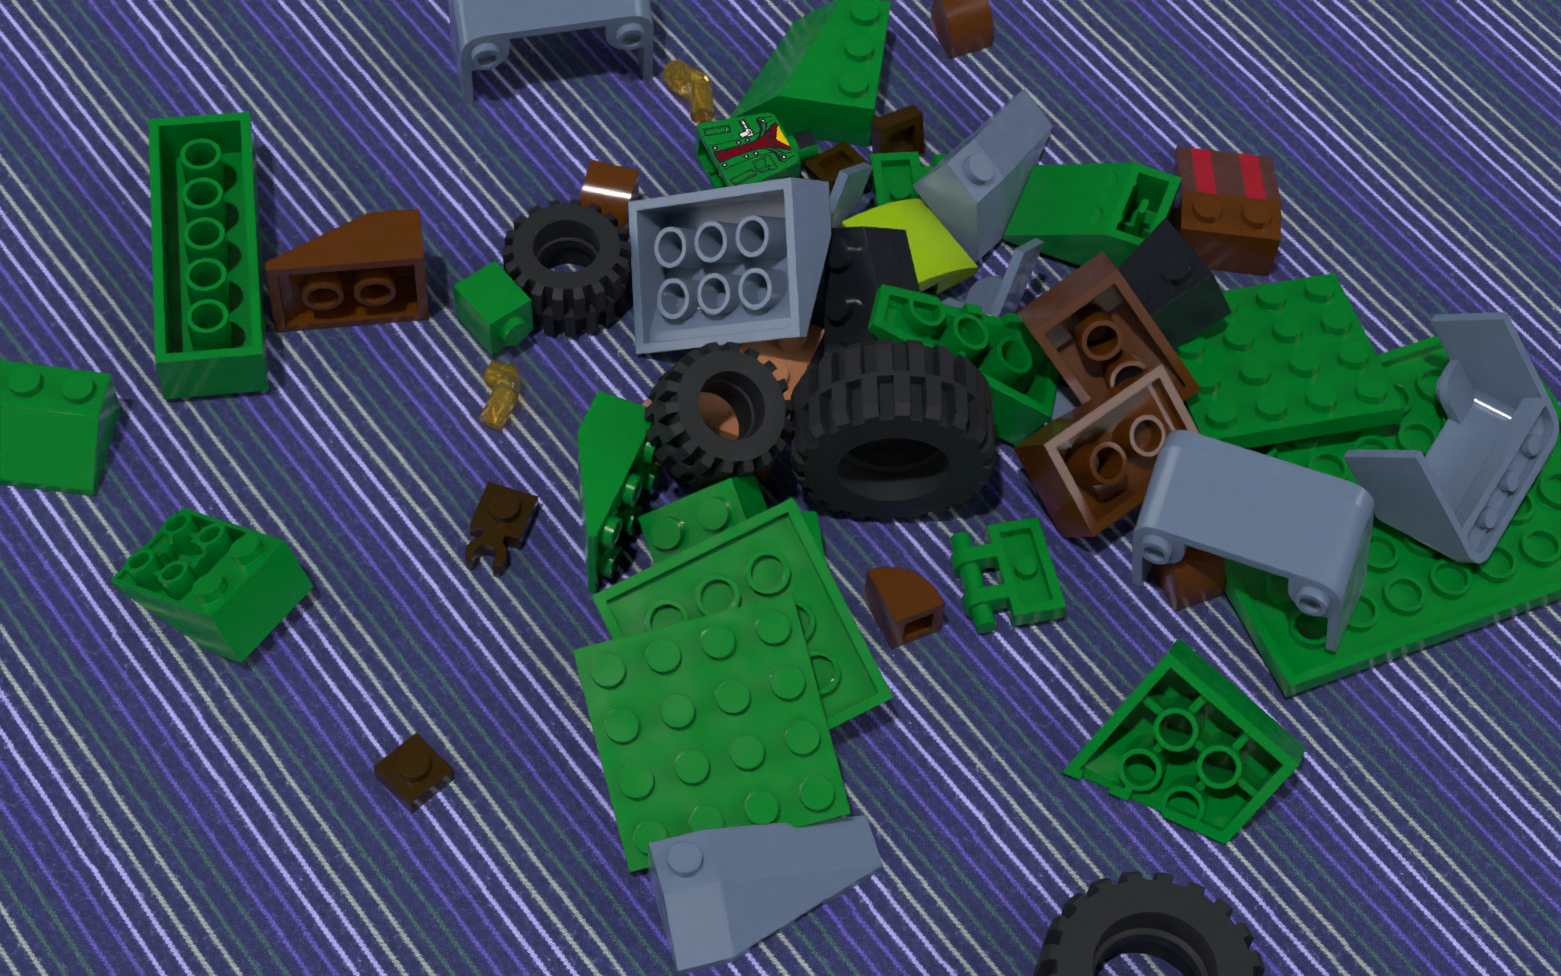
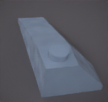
(984, 176)
(745, 882)

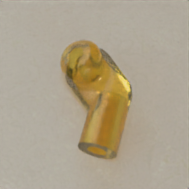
(693, 87)
(506, 384)

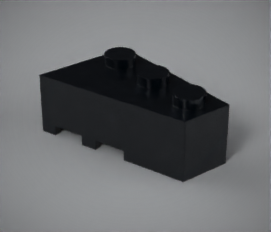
(854, 269)
(1174, 285)

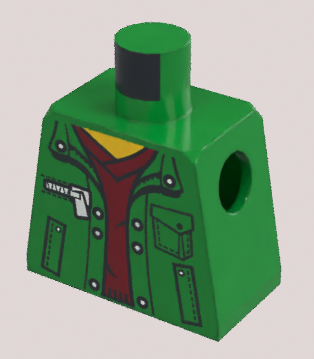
(751, 150)

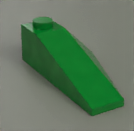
(1000, 347)

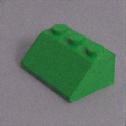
(55, 427)

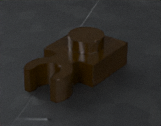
(498, 522)

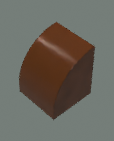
(962, 25)
(611, 189)
(1192, 580)
(902, 604)

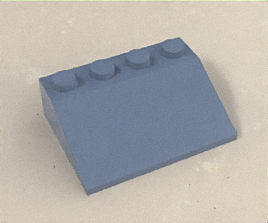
(728, 263)

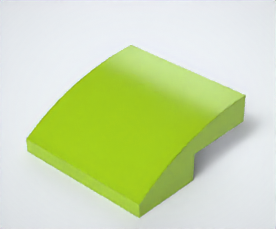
(934, 251)

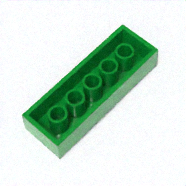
(206, 256)

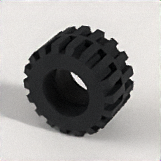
(570, 236)
(749, 391)

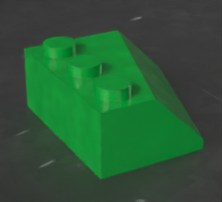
(825, 73)
(1190, 747)

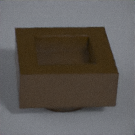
(898, 131)
(829, 163)
(414, 773)

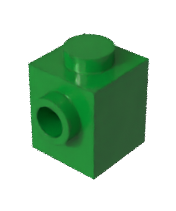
(493, 308)

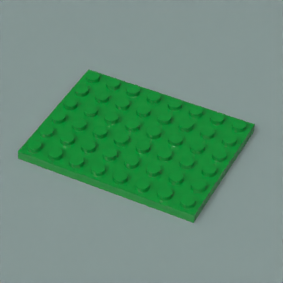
(1409, 589)

